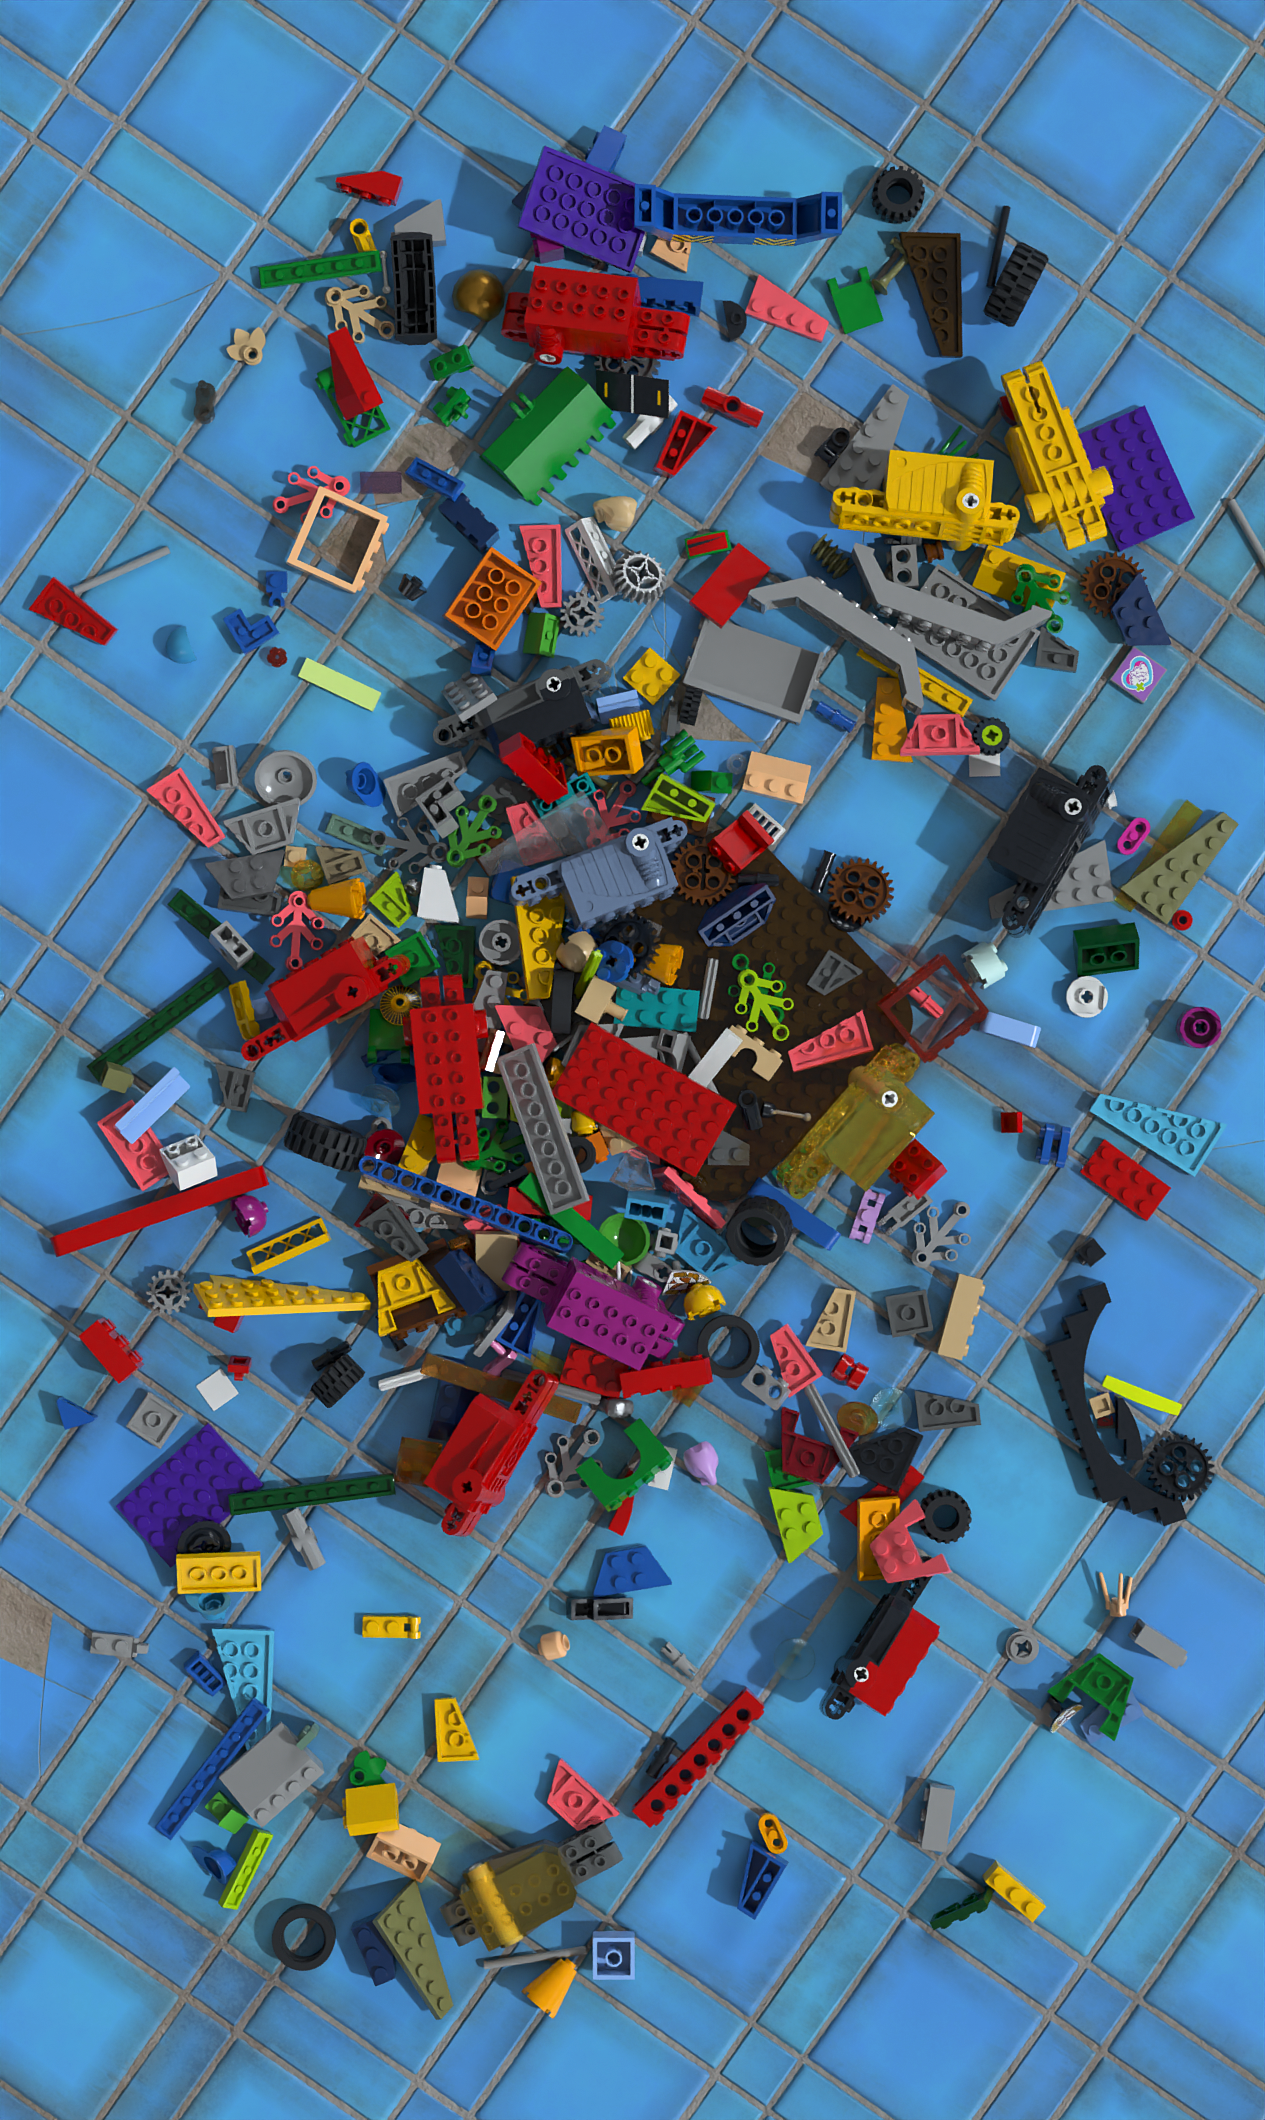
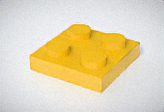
(651, 676)

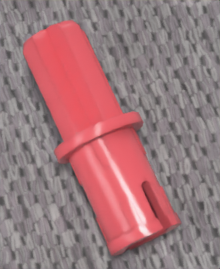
(926, 1002)

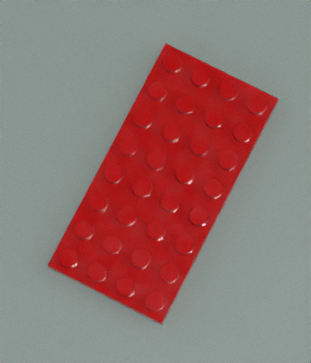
(643, 1099)

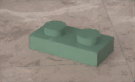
(306, 1735)

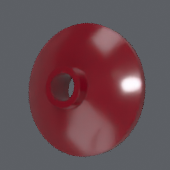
(391, 1151)

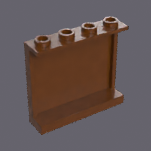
(422, 1313)

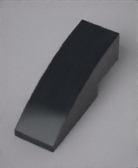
(1127, 1430)
(599, 1608)

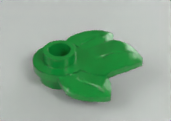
(370, 1769)

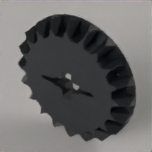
(211, 1532)

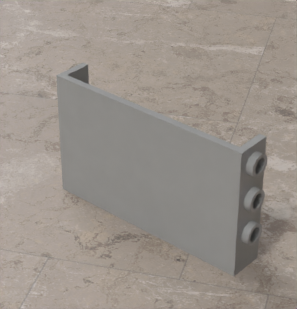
(753, 670)

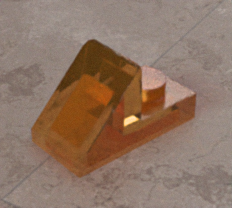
(465, 1244)

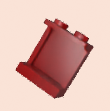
(740, 843)

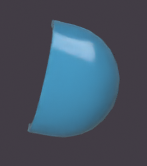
(179, 647)

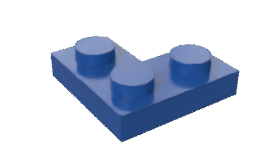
(250, 636)

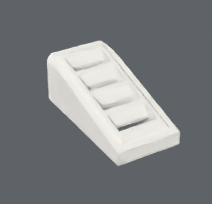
(780, 830)

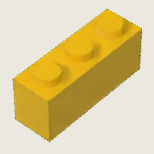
(1014, 1891)

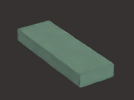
(354, 834)

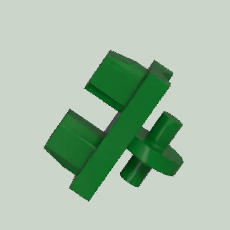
(454, 408)

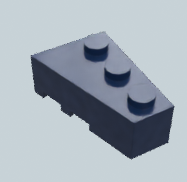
(469, 1282)

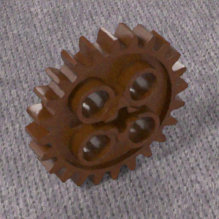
(1095, 579)
(684, 871)
(863, 873)

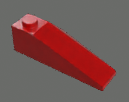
(352, 381)

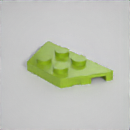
(796, 1520)

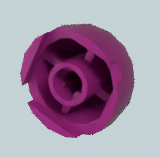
(250, 1214)

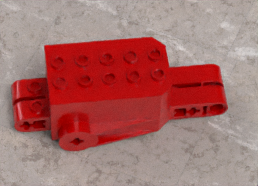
(324, 992)
(486, 1452)

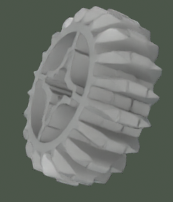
(637, 567)

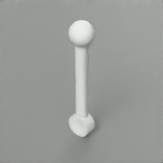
(386, 289)

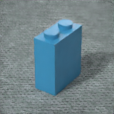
(647, 1206)

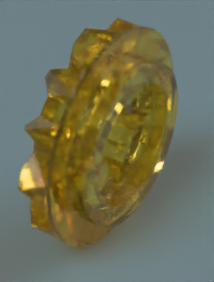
(304, 867)

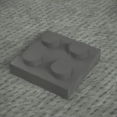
(908, 1313)

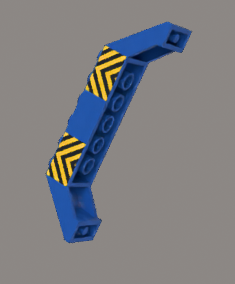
(737, 218)

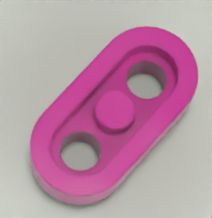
(1132, 836)

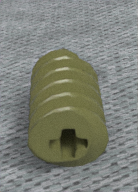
(830, 557)

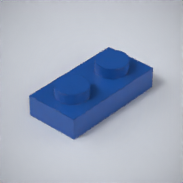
(482, 659)

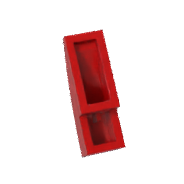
(622, 1515)

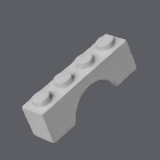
(673, 1048)

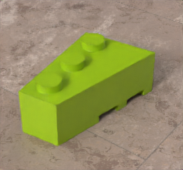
(678, 800)

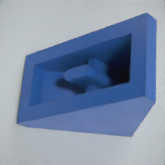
(73, 1414)

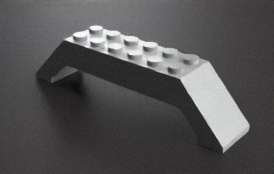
(937, 614)
(850, 623)

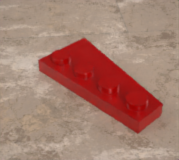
(68, 609)
(910, 1482)

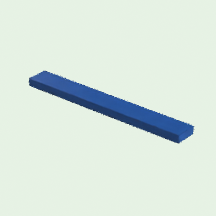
(212, 1768)

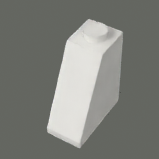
(436, 896)

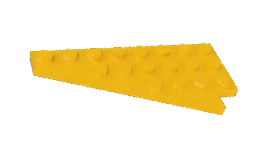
(251, 1297)

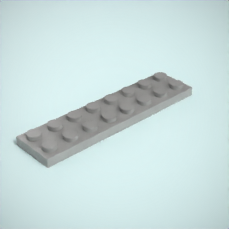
(542, 1129)

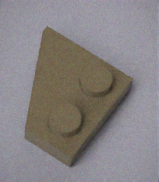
(340, 863)

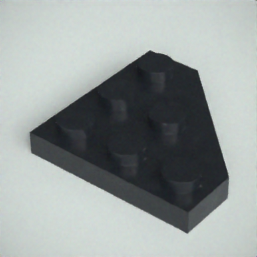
(887, 1457)

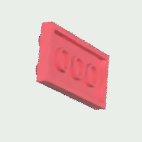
(142, 1156)

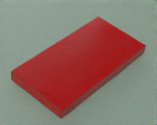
(729, 585)

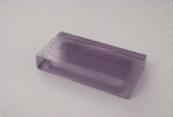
(381, 482)

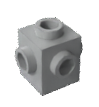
(668, 1240)

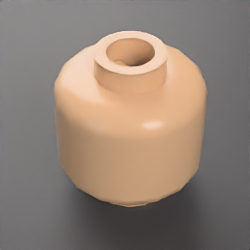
(553, 1645)

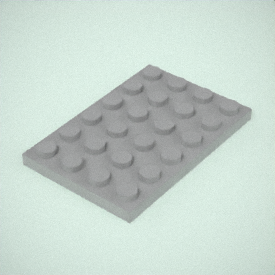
(982, 670)

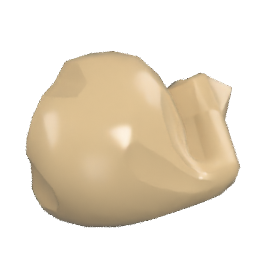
(616, 512)

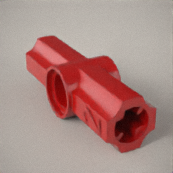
(719, 401)

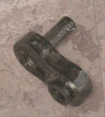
(205, 401)

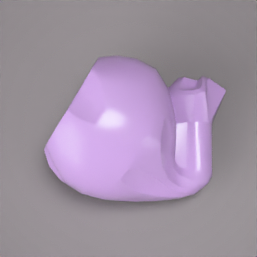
(702, 1462)

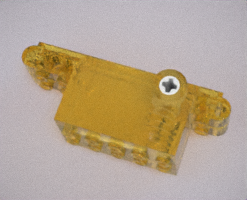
(863, 1126)

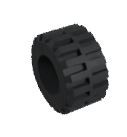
(900, 178)
(337, 1381)
(962, 1521)

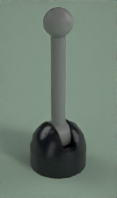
(769, 1110)

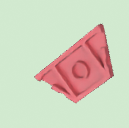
(939, 736)
(527, 1026)
(577, 1800)

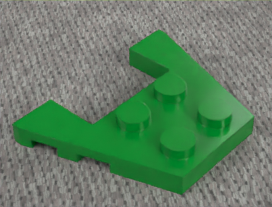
(1103, 1683)

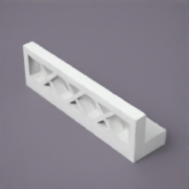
(599, 556)
(715, 1057)

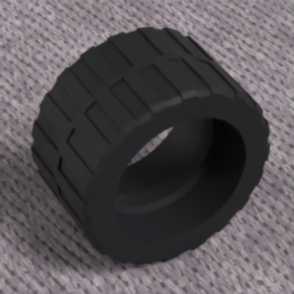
(751, 1252)

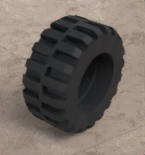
(1015, 284)
(325, 1141)

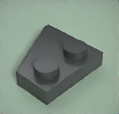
(1055, 654)
(673, 725)
(832, 973)

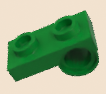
(452, 362)

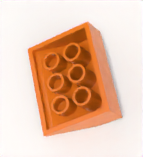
(492, 598)

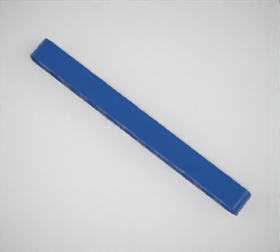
(457, 1197)

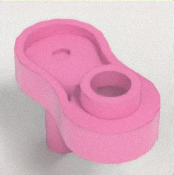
(504, 1359)

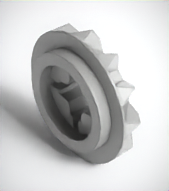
(1031, 1644)

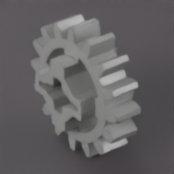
(572, 613)
(169, 1301)

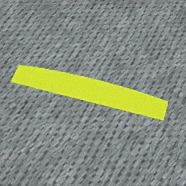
(1141, 1396)

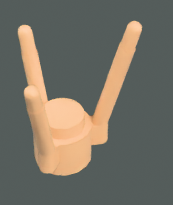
(1118, 1605)

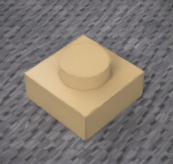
(294, 855)
(1101, 1405)

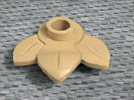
(247, 344)

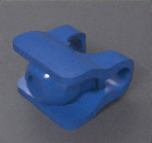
(501, 884)

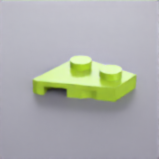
(393, 901)

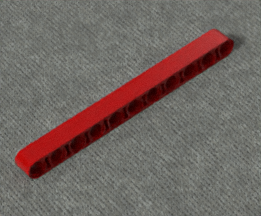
(159, 1211)

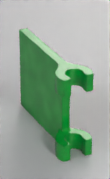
(856, 303)
(385, 1037)

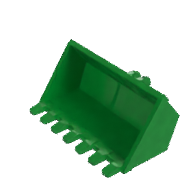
(548, 435)

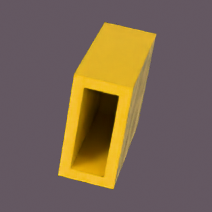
(371, 1809)

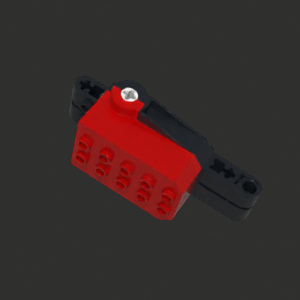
(882, 1653)

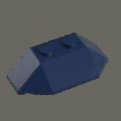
(736, 915)
(449, 1407)

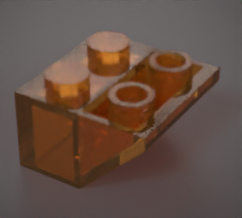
(416, 1460)

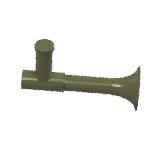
(881, 284)
(607, 787)

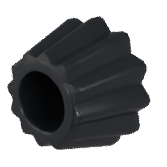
(412, 587)

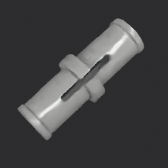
(679, 1660)

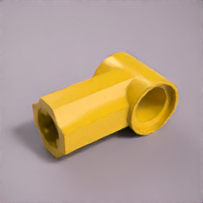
(362, 241)

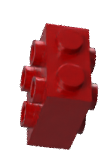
(916, 1169)

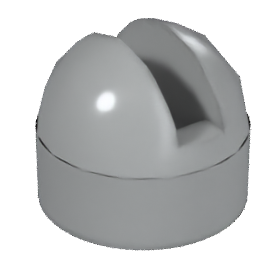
(413, 887)

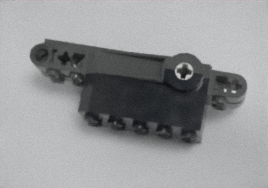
(540, 710)

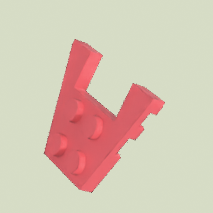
(897, 1552)

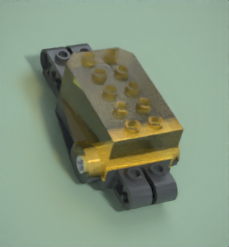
(526, 1886)

